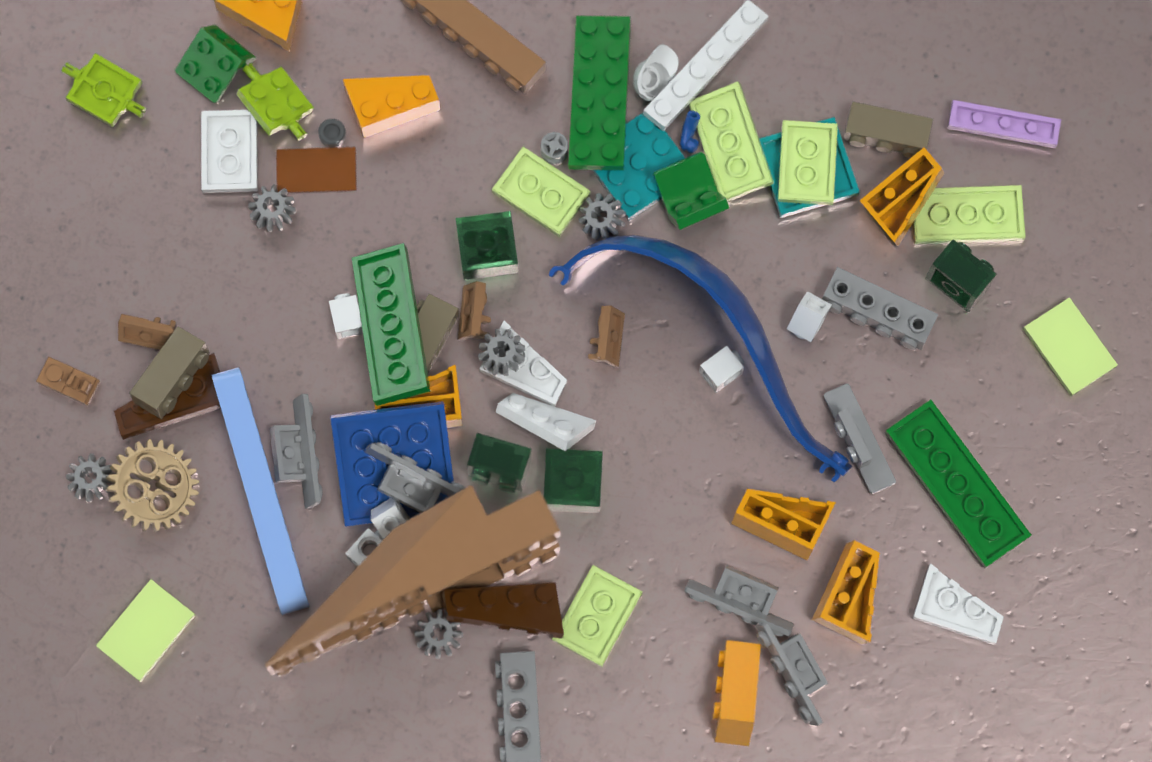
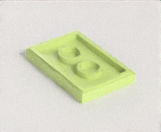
(807, 162)
(541, 191)
(1070, 347)
(598, 615)
(145, 630)

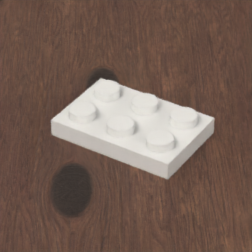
(229, 151)

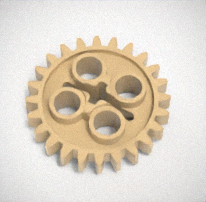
(162, 462)

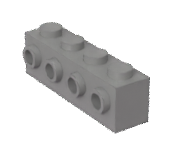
(879, 309)

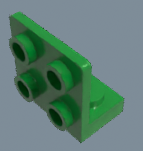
(213, 62)
(689, 191)

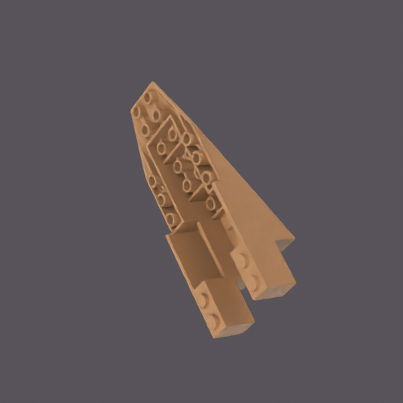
(433, 552)

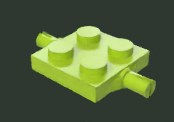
(103, 90)
(275, 101)

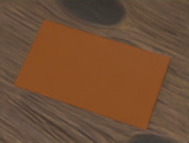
(316, 169)

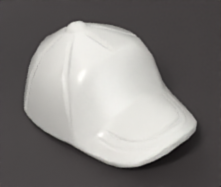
(655, 72)

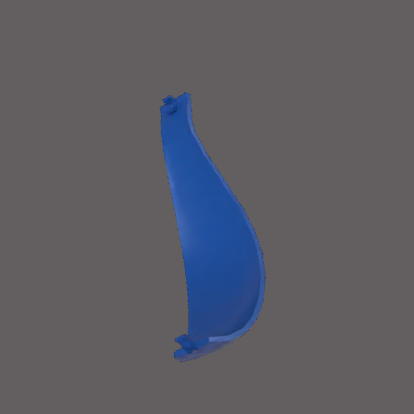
(740, 314)

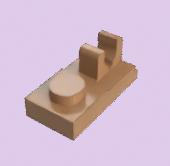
(471, 315)
(144, 332)
(610, 337)
(68, 381)

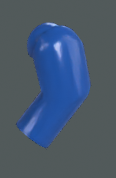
(688, 131)

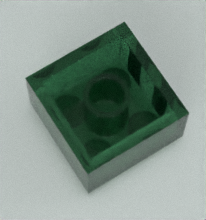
(487, 245)
(961, 275)
(499, 463)
(573, 480)

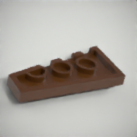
(195, 401)
(512, 606)

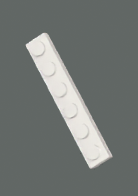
(705, 65)

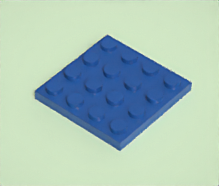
(408, 430)

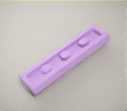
(1004, 124)

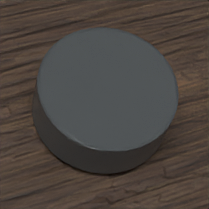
(332, 133)

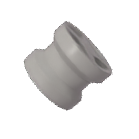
(554, 142)

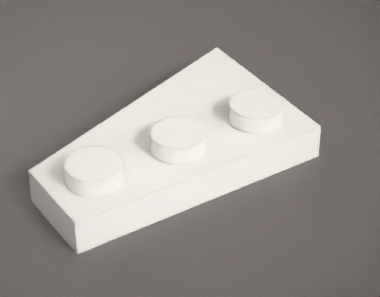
(534, 375)
(546, 421)
(954, 609)

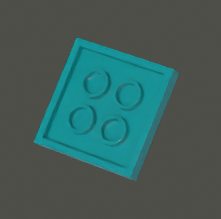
(645, 152)
(845, 181)

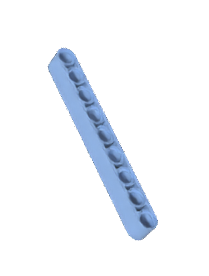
(260, 491)

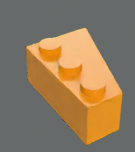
(270, 18)
(390, 101)
(903, 194)
(442, 388)
(783, 520)
(850, 594)
(737, 692)

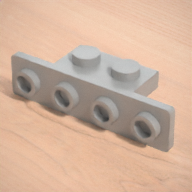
(861, 442)
(295, 452)
(408, 482)
(743, 596)
(798, 668)

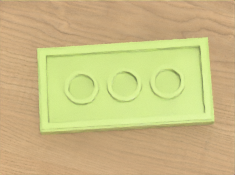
(731, 142)
(971, 215)

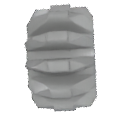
(279, 201)
(613, 212)
(491, 348)
(79, 483)
(428, 633)

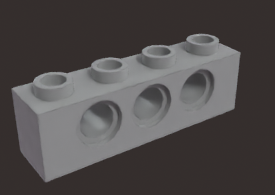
(521, 665)

